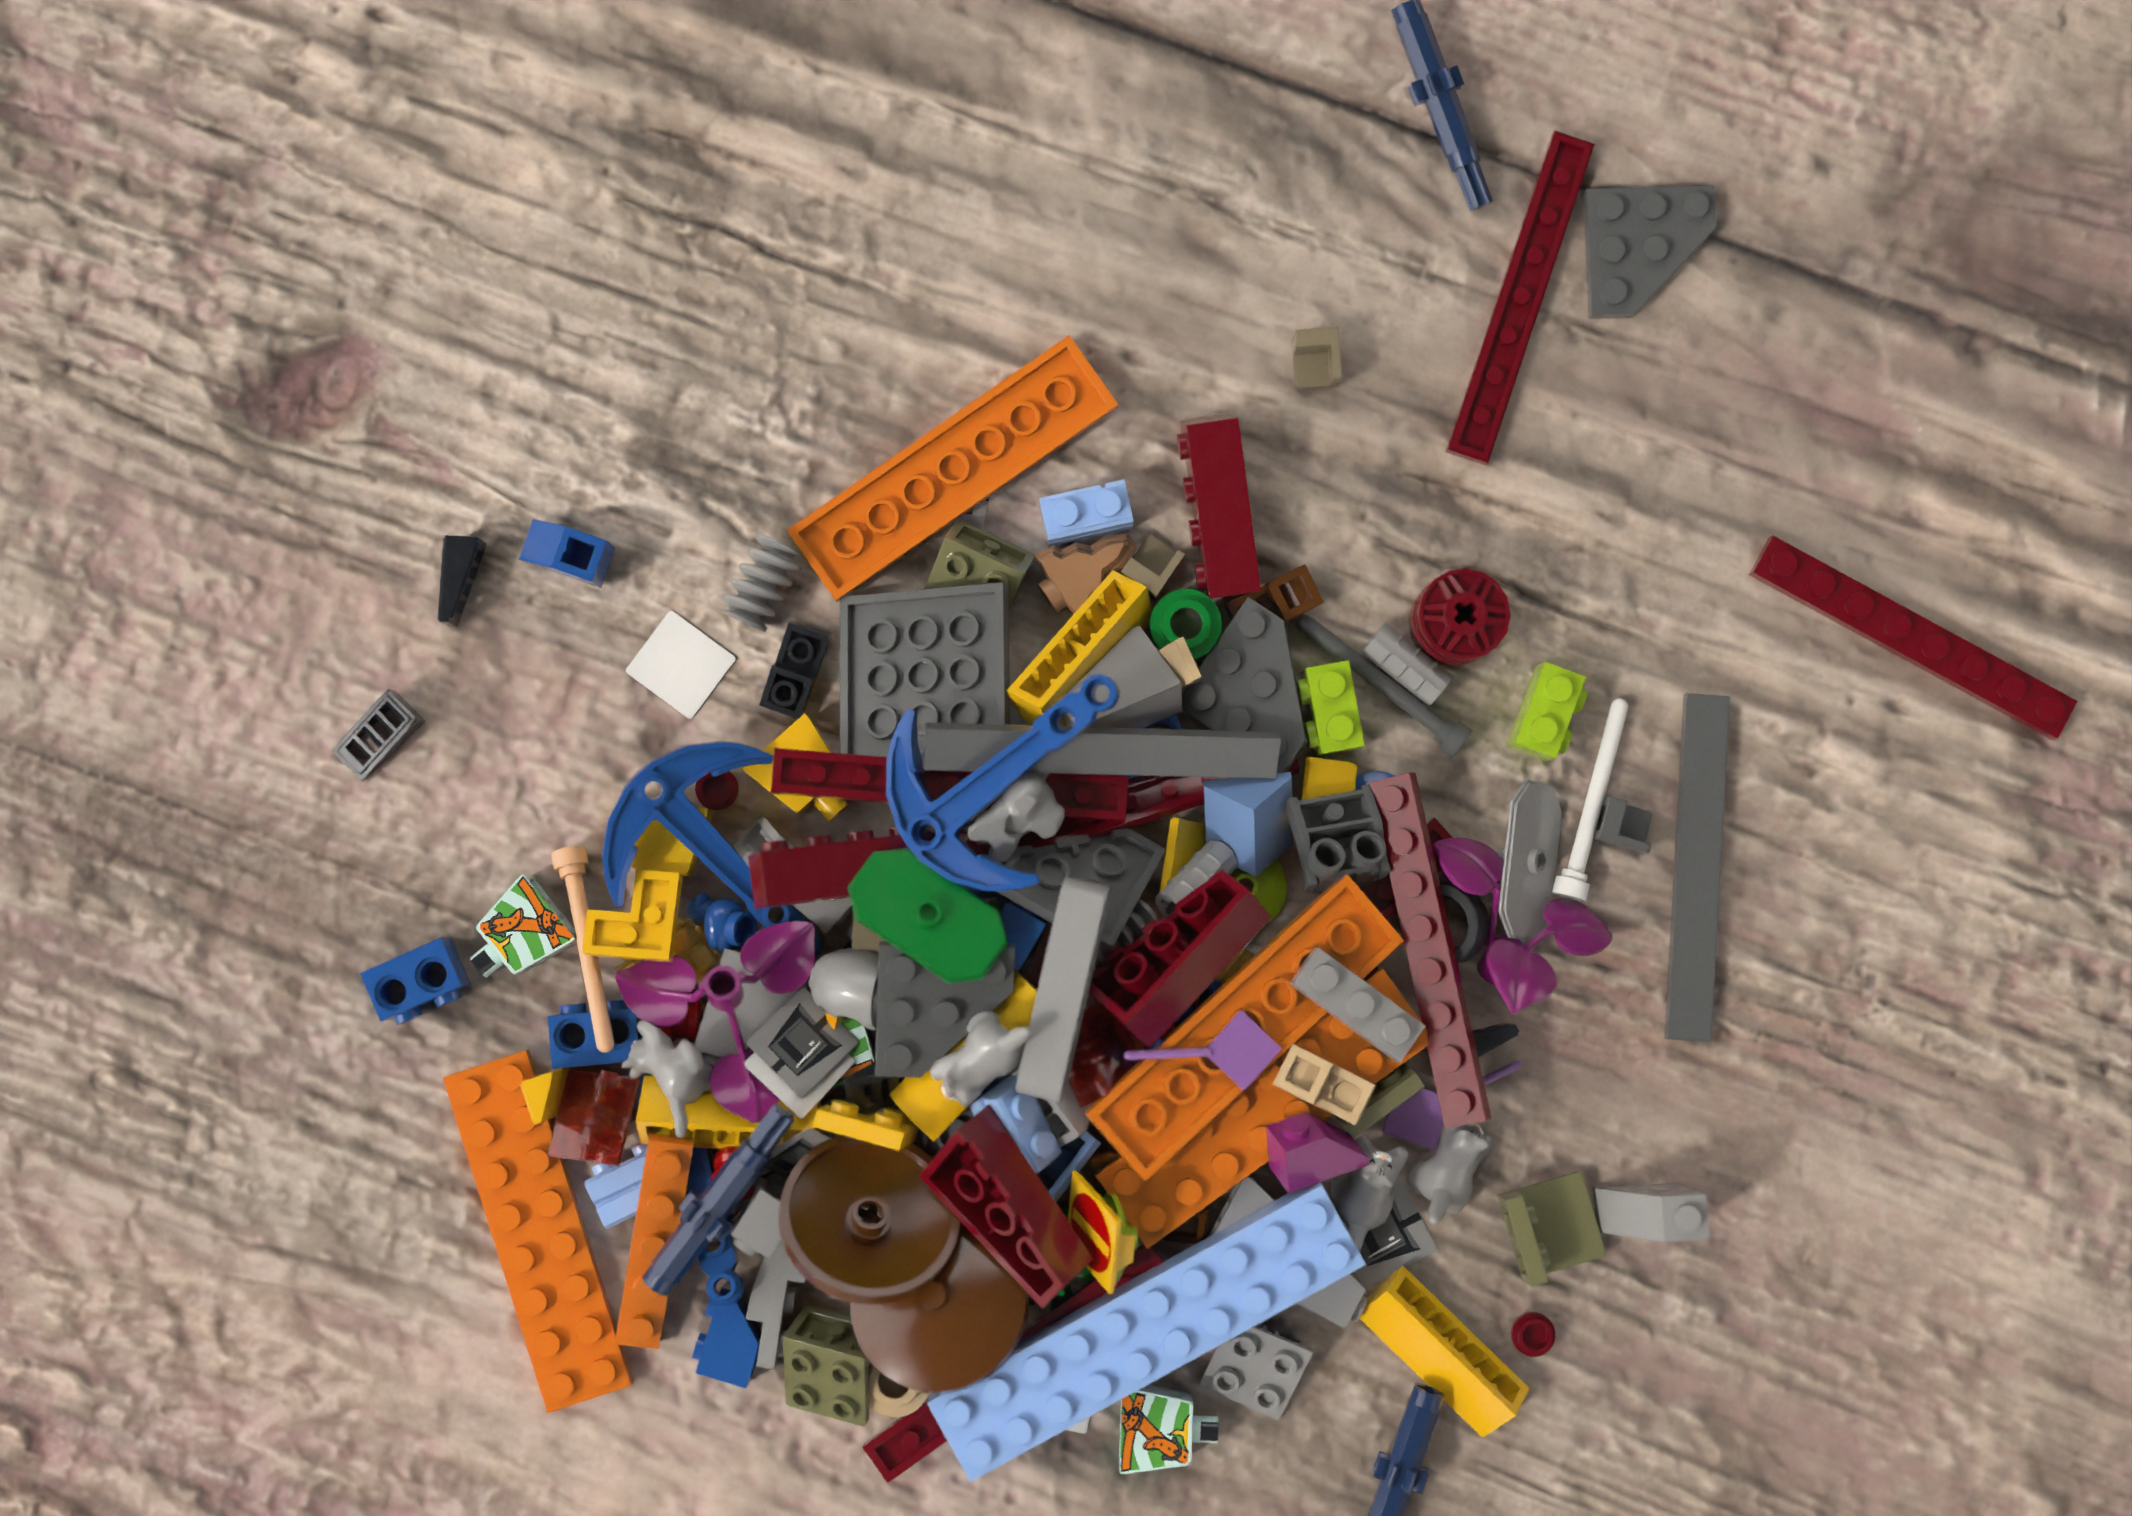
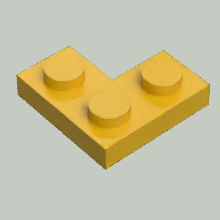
(646, 931)
(883, 1128)

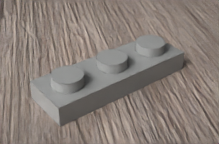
(1357, 1004)

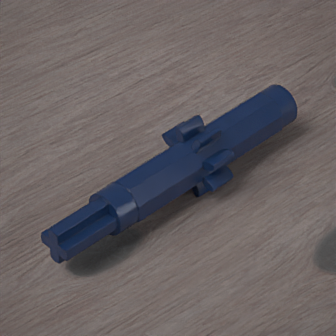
(1437, 90)
(710, 1212)
(1401, 1469)

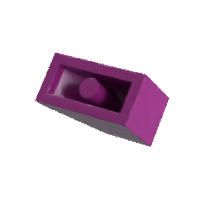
(1310, 1150)

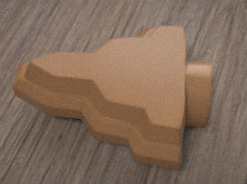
(1079, 569)

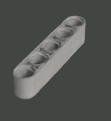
(1063, 989)

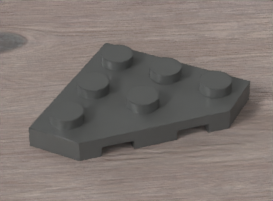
(1639, 241)
(1251, 682)
(1115, 860)
(926, 1016)

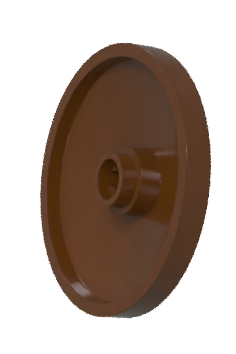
(865, 1221)
(951, 1329)

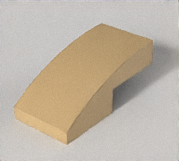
(1181, 662)
(1324, 1084)

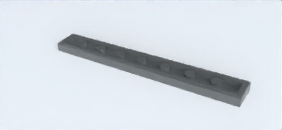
(1112, 751)
(1697, 867)

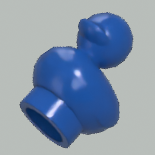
(723, 921)

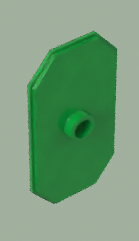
(927, 916)

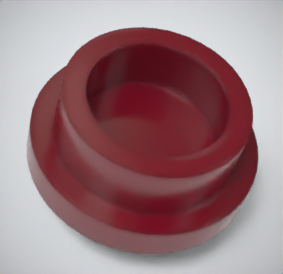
(717, 791)
(1533, 1334)

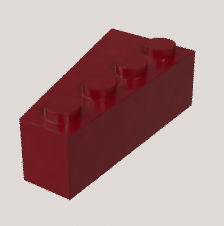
(1219, 504)
(815, 870)
(1177, 957)
(1007, 1206)

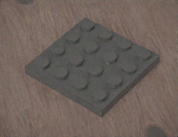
(925, 654)

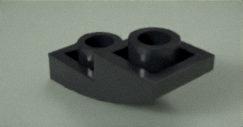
(795, 670)

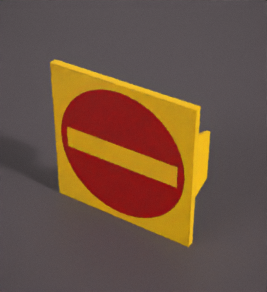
(1099, 1231)

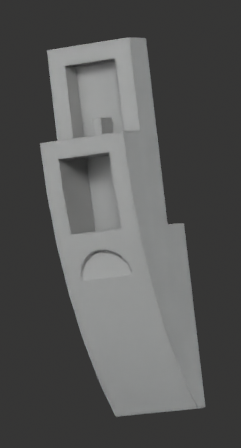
(771, 1301)

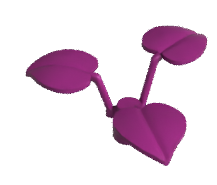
(1515, 970)
(661, 993)

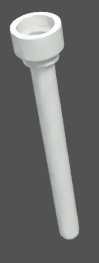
(1573, 880)

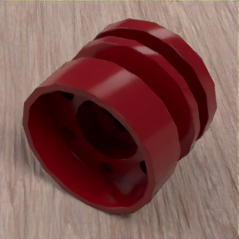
(1433, 617)

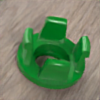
(1186, 598)

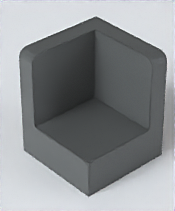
(1623, 826)

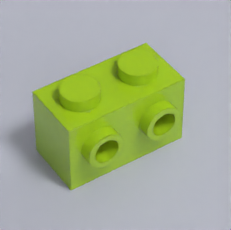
(1331, 708)
(1546, 712)

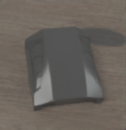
(1339, 838)

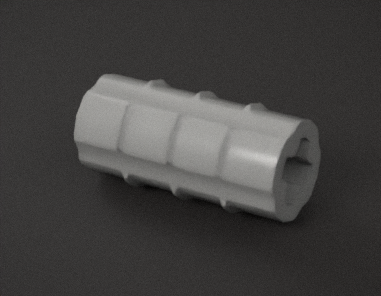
(1407, 664)
(1204, 864)

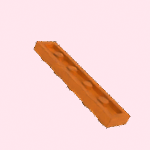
(656, 1219)

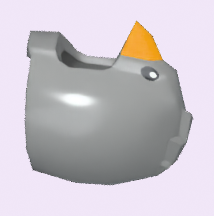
(846, 986)

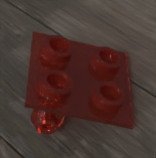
(1099, 1056)
(594, 1117)

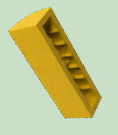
(1080, 644)
(923, 1096)
(707, 1120)
(1444, 1352)

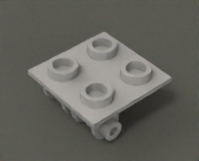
(1257, 1370)

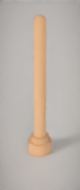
(572, 865)

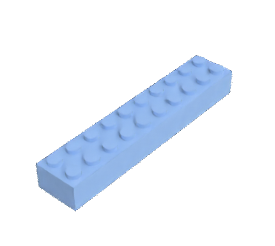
(1148, 1328)

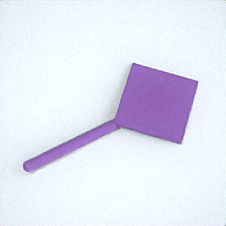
(1237, 1050)
(1420, 1116)

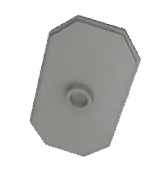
(1529, 859)

